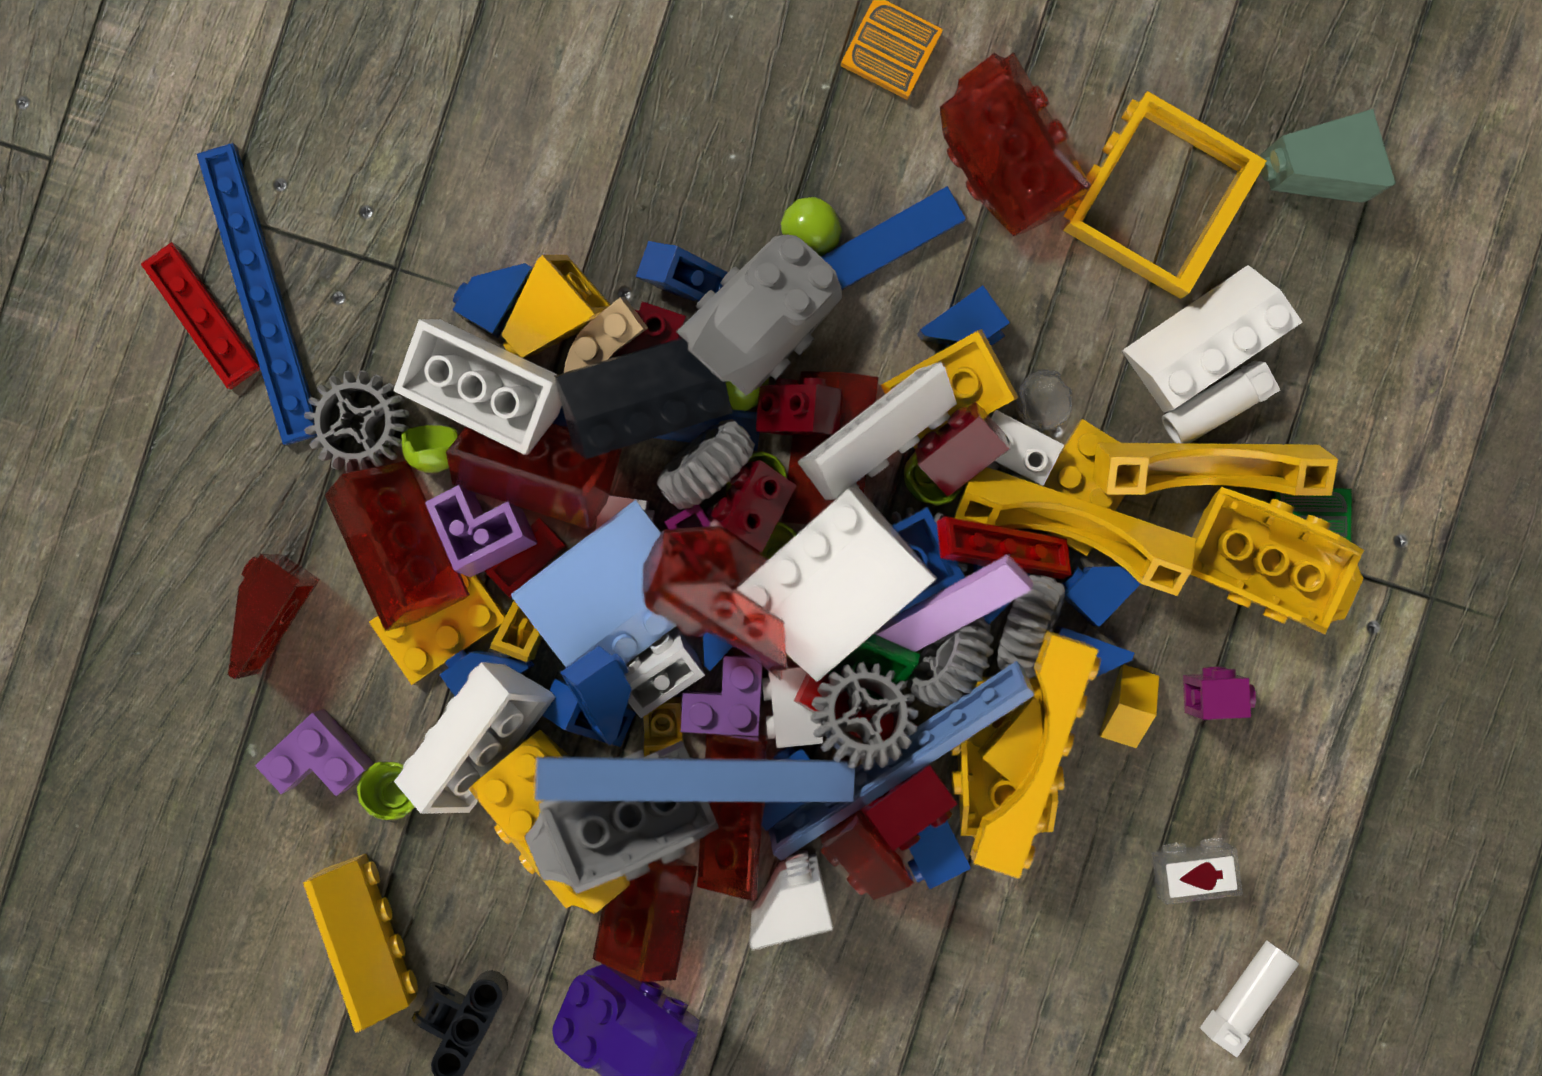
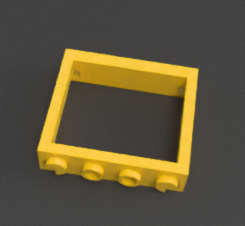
(1202, 137)

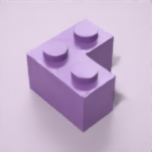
(478, 538)
(732, 710)
(318, 747)

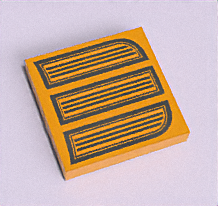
(891, 47)

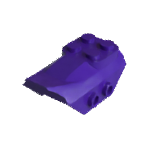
(624, 1026)

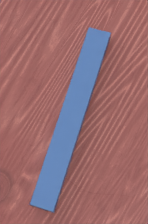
(929, 742)
(692, 780)

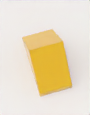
(517, 636)
(1131, 706)

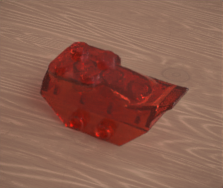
(1010, 146)
(695, 582)

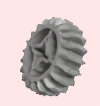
(348, 408)
(706, 464)
(1028, 623)
(952, 665)
(855, 685)

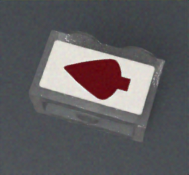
(1197, 871)

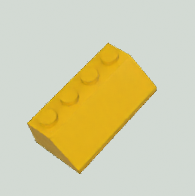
(361, 941)

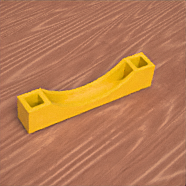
(1158, 466)
(1145, 550)
(1009, 830)

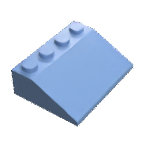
(596, 592)

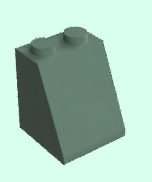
(1331, 160)

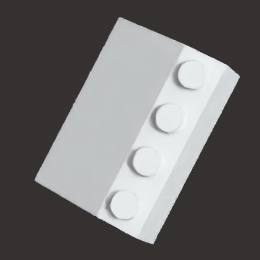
(838, 582)

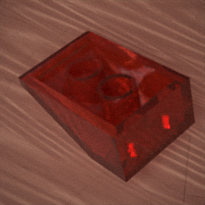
(265, 608)
(866, 858)

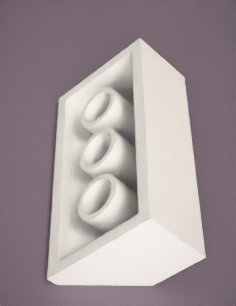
(1211, 337)
(479, 385)
(880, 431)
(472, 737)
(791, 902)

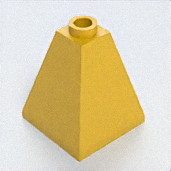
(551, 306)

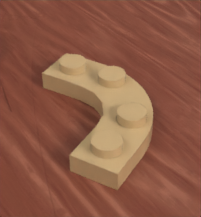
(605, 335)

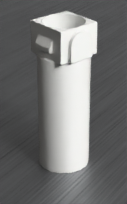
(1220, 402)
(1249, 999)

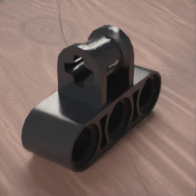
(447, 1019)

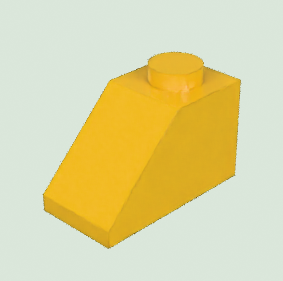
(1015, 742)

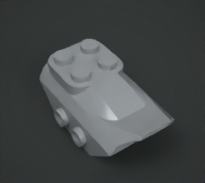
(763, 313)
(608, 839)

